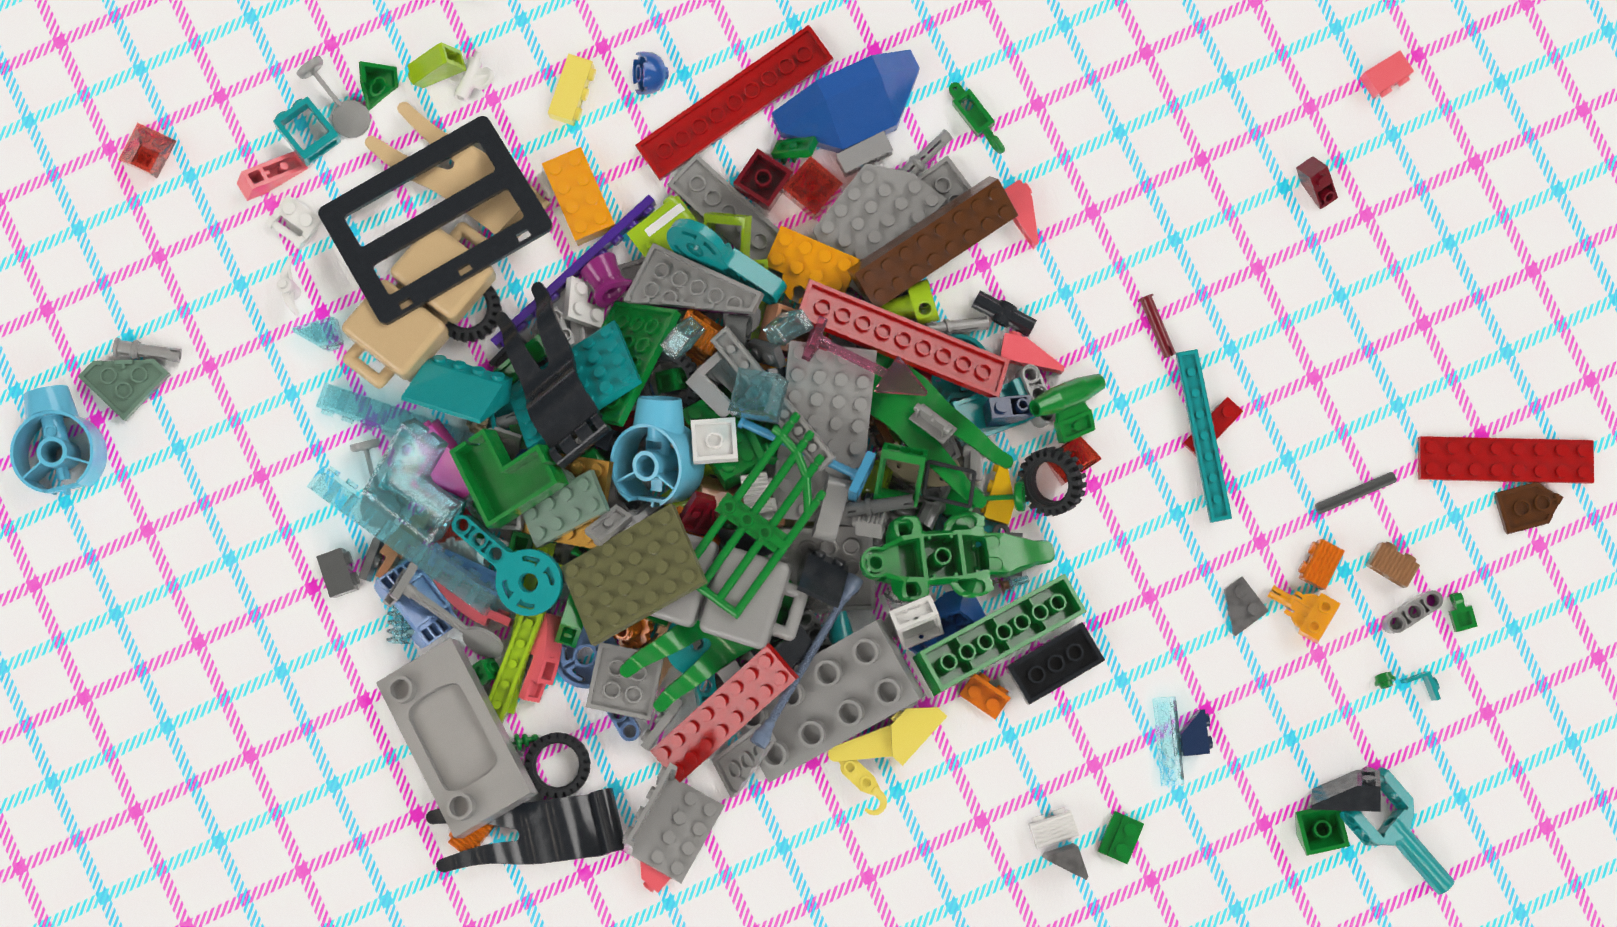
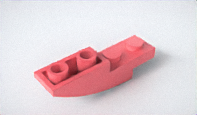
(500, 616)
(545, 660)

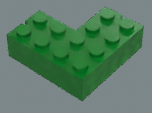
(502, 486)

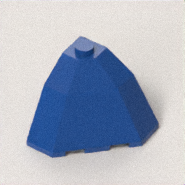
(955, 614)

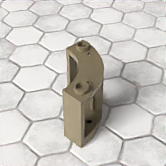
(908, 472)

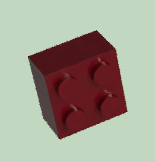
(762, 180)

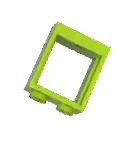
(745, 221)

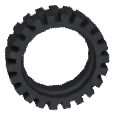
(689, 368)
(583, 758)

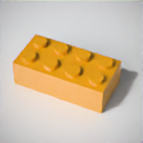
(579, 196)

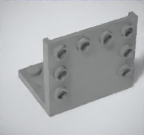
(671, 826)

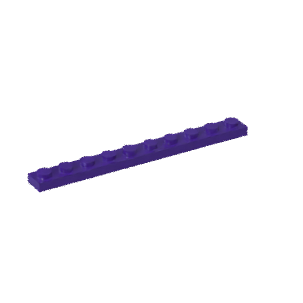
(612, 237)

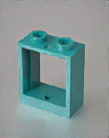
(320, 146)

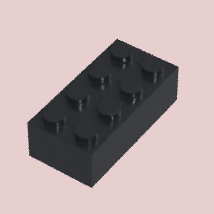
(1054, 663)

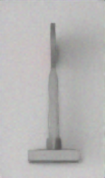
(476, 638)

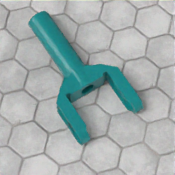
(1397, 832)

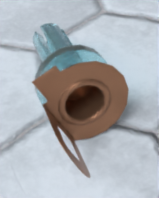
(1010, 583)

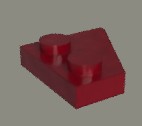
(699, 513)

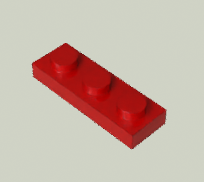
(1222, 418)

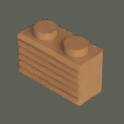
(1392, 564)

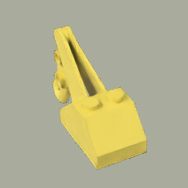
(898, 740)

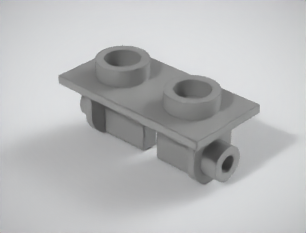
(932, 423)

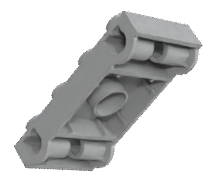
(838, 698)

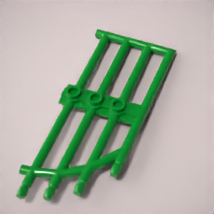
(755, 525)

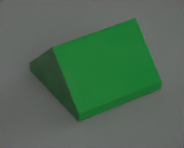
(1320, 831)

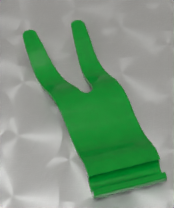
(895, 413)
(711, 661)

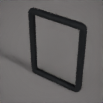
(954, 467)

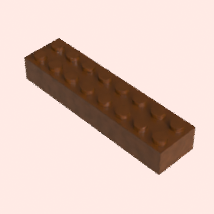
(933, 242)

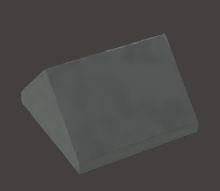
(1068, 858)

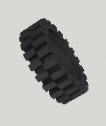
(484, 327)
(1073, 474)

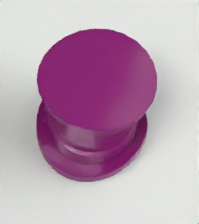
(605, 279)

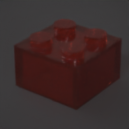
(812, 188)

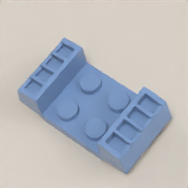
(425, 624)

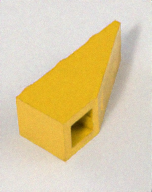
(999, 510)

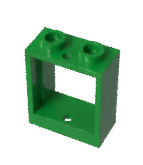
(902, 454)

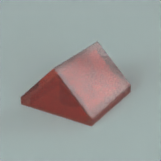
(1083, 451)

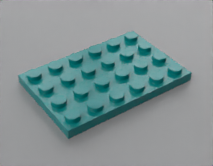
(603, 369)

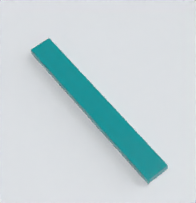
(1203, 436)

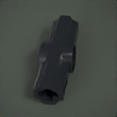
(1004, 313)

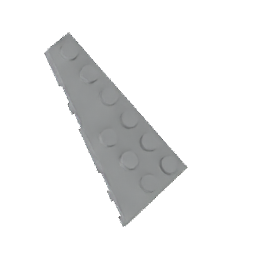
(682, 283)

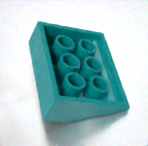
(459, 389)

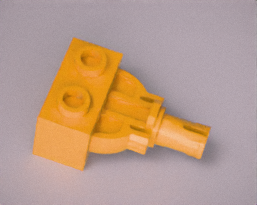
(1310, 612)

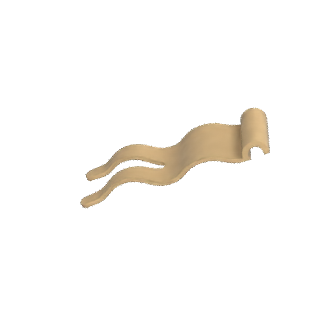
(468, 168)

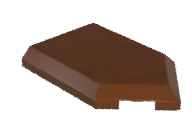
(1526, 506)

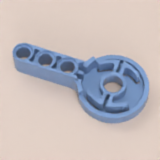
(566, 672)

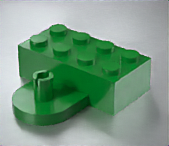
(727, 472)

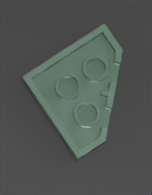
(124, 383)

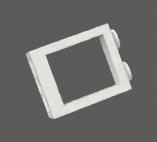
(909, 630)

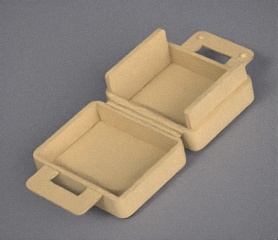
(421, 333)

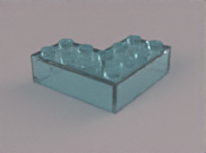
(404, 486)

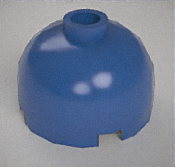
(649, 72)

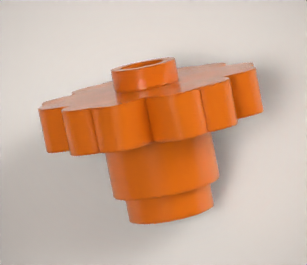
(635, 635)

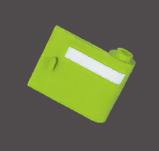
(655, 226)

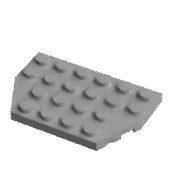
(875, 211)

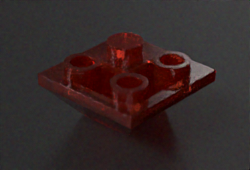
(147, 150)

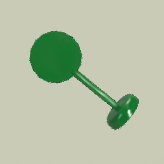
(1018, 497)

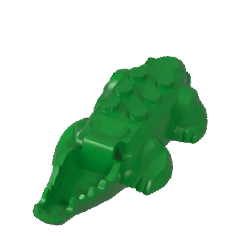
(922, 559)

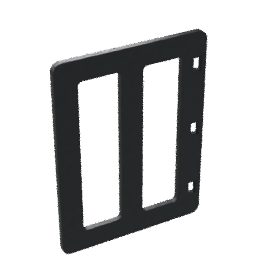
(363, 259)

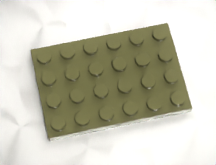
(633, 574)

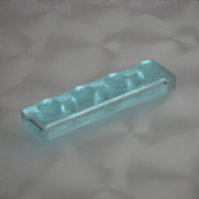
(1168, 741)

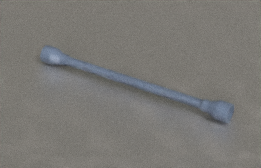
(763, 734)

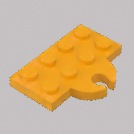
(806, 259)

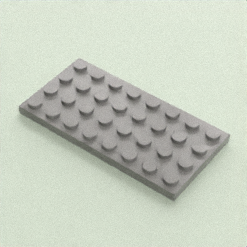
(837, 405)

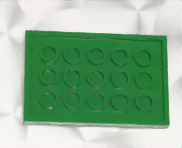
(643, 331)

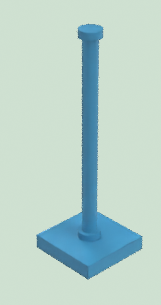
(858, 475)

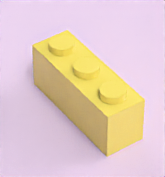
(572, 90)

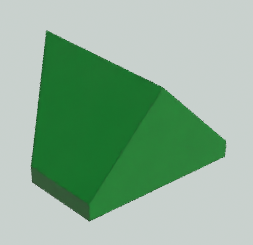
(377, 82)

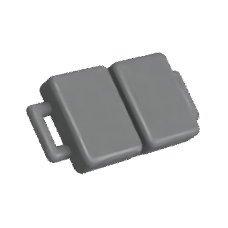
(758, 619)

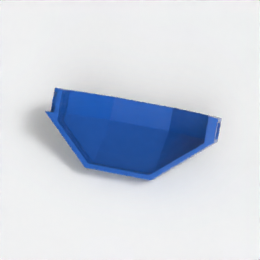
(851, 102)

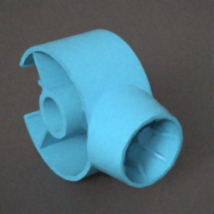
(46, 410)
(664, 424)

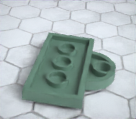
(566, 509)

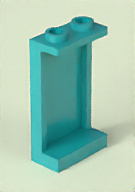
(972, 408)

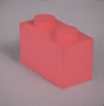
(1386, 75)

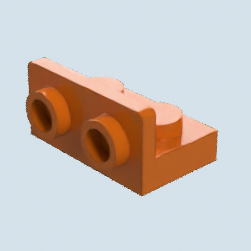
(985, 695)

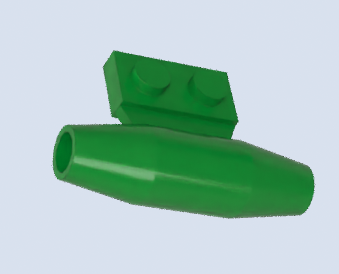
(1069, 405)

